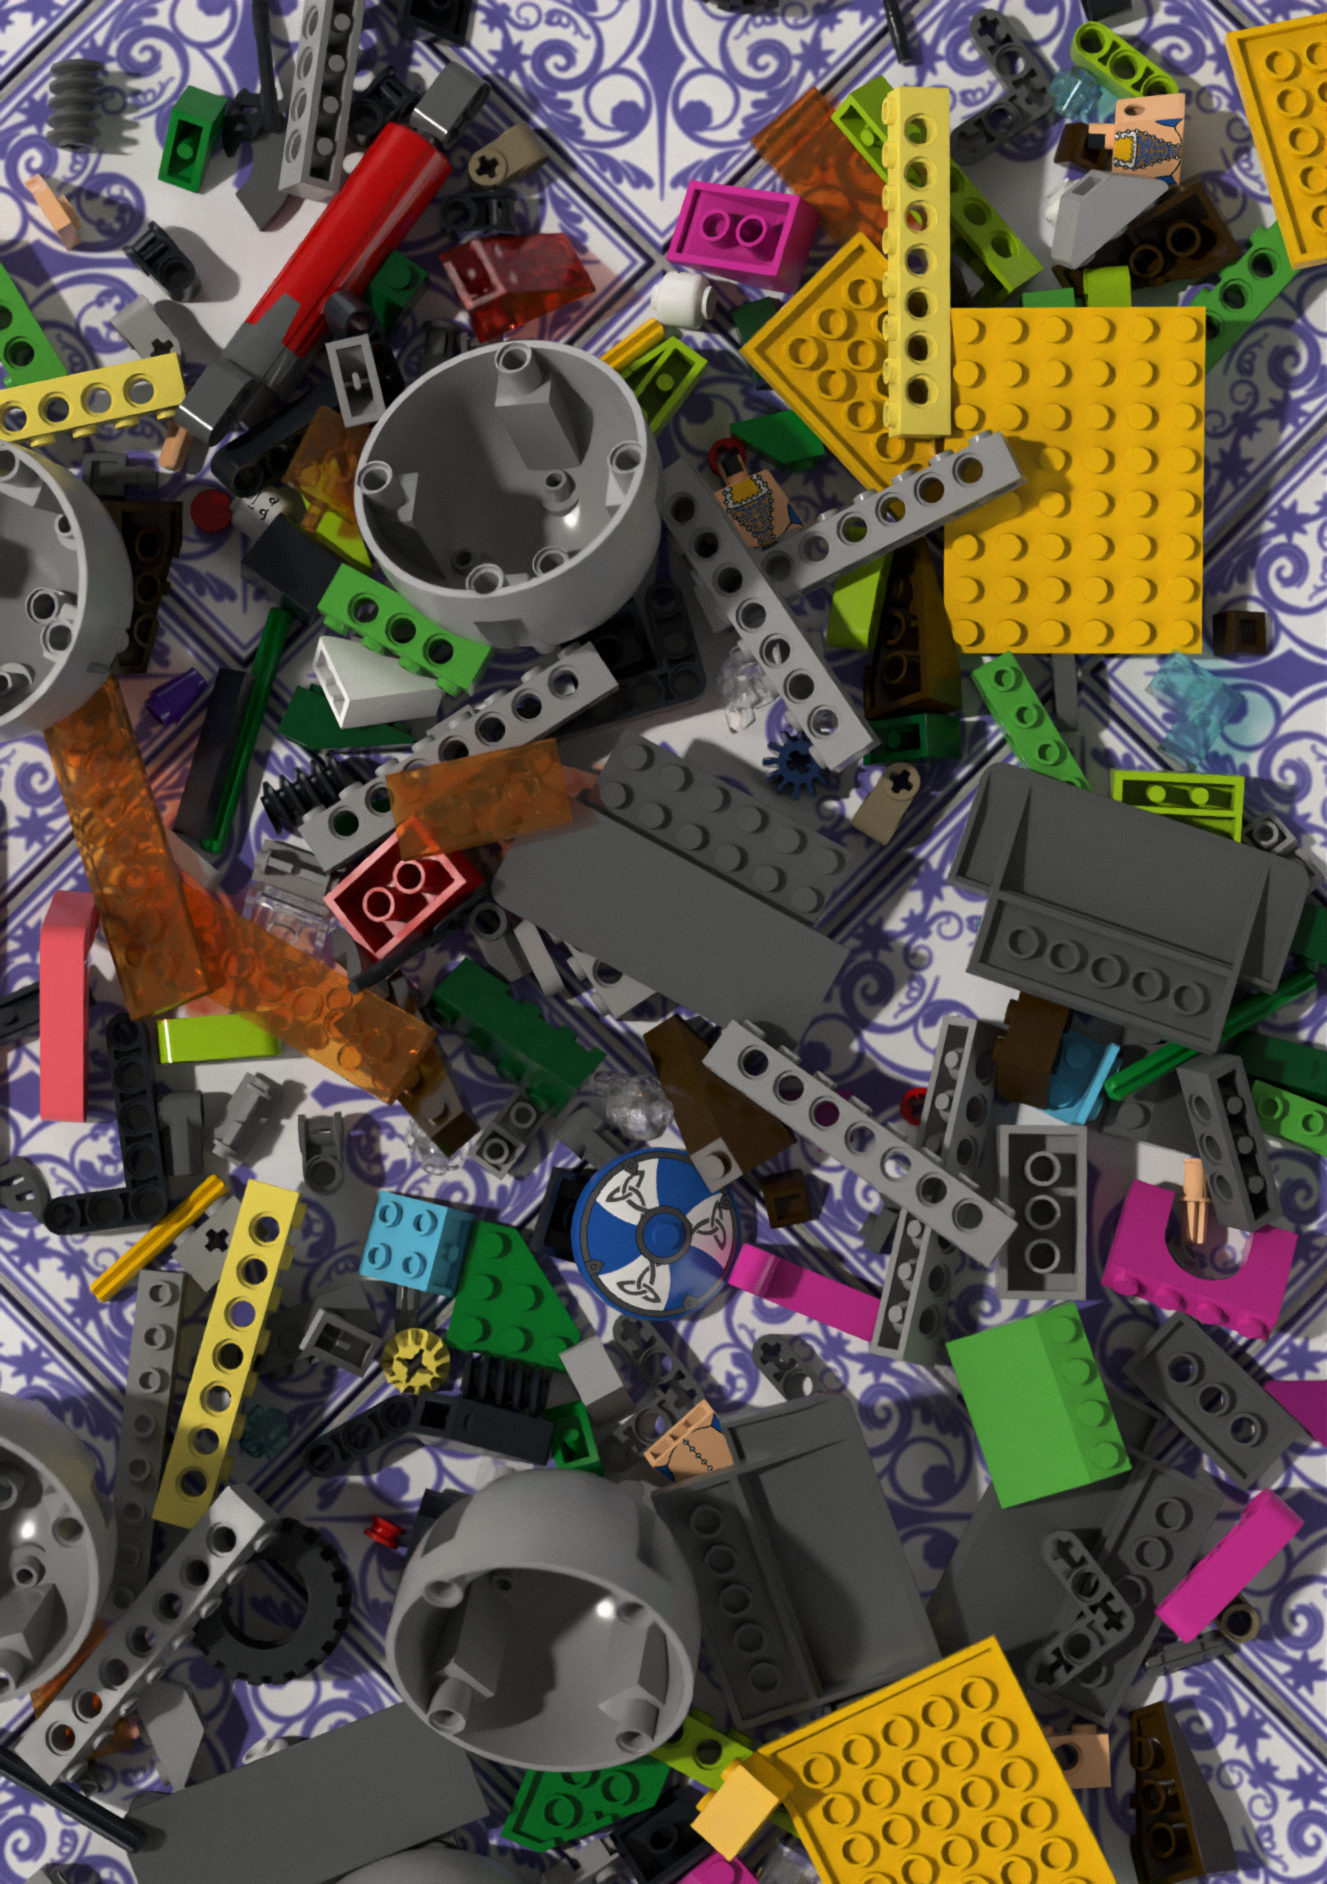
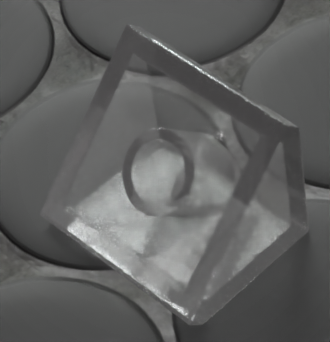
(290, 917)

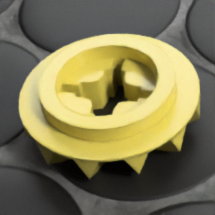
(407, 1344)

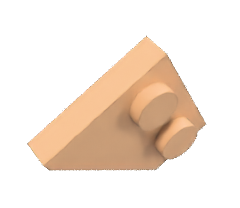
(57, 211)

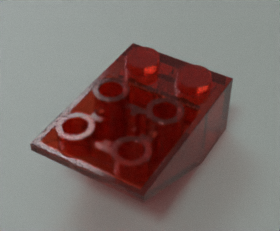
(513, 279)

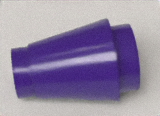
(174, 698)

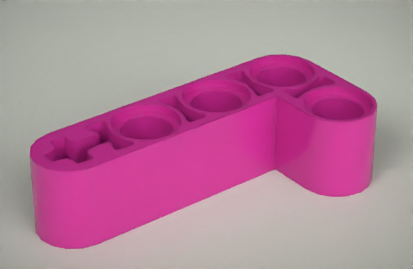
(805, 1292)
(1230, 1565)

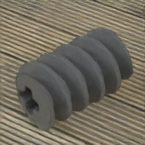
(72, 105)

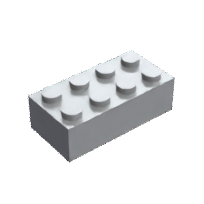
(1045, 1182)

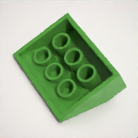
(1038, 1405)

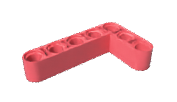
(64, 1005)

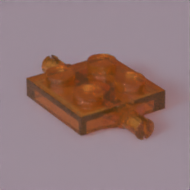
(327, 467)

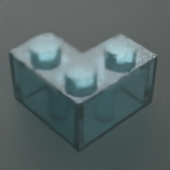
(1202, 706)

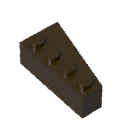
(1030, 1049)
(432, 1091)

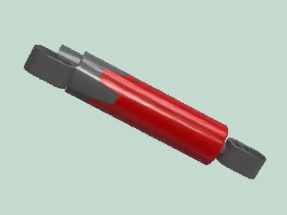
(338, 253)

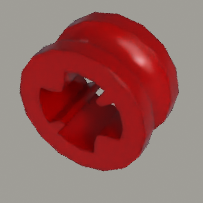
(727, 445)
(906, 1109)
(384, 1531)

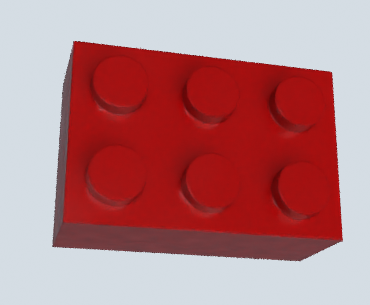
(396, 901)

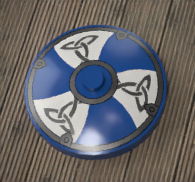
(654, 1235)

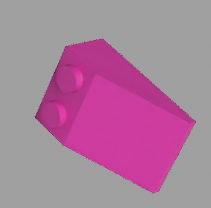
(745, 235)

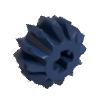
(794, 778)

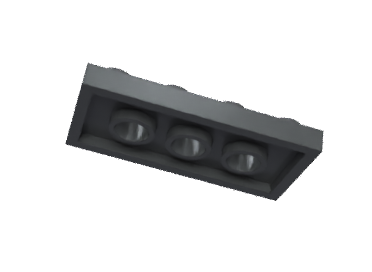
(1241, 1398)

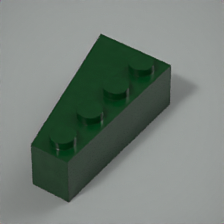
(513, 1037)

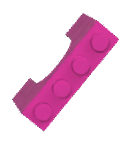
(1144, 1268)

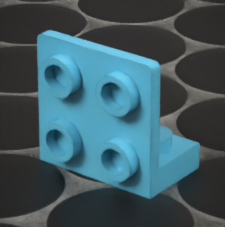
(1080, 1078)
(417, 1244)

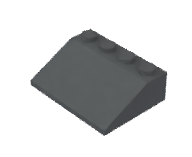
(1158, 1111)

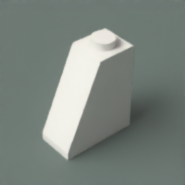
(370, 686)

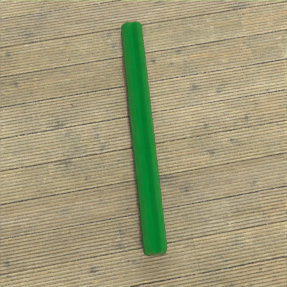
(265, 669)
(1237, 1020)

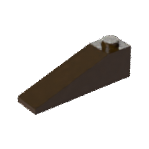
(1170, 242)
(151, 540)
(914, 650)
(717, 1122)
(1177, 1818)

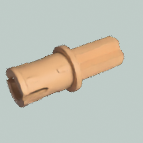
(175, 446)
(1195, 1203)

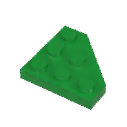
(508, 1303)
(571, 1804)

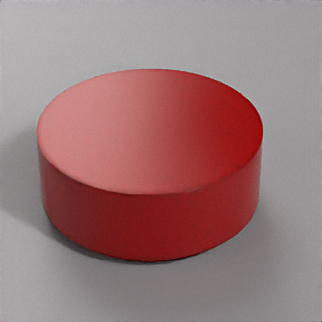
(211, 511)

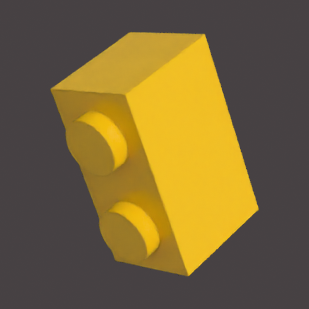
(741, 1805)

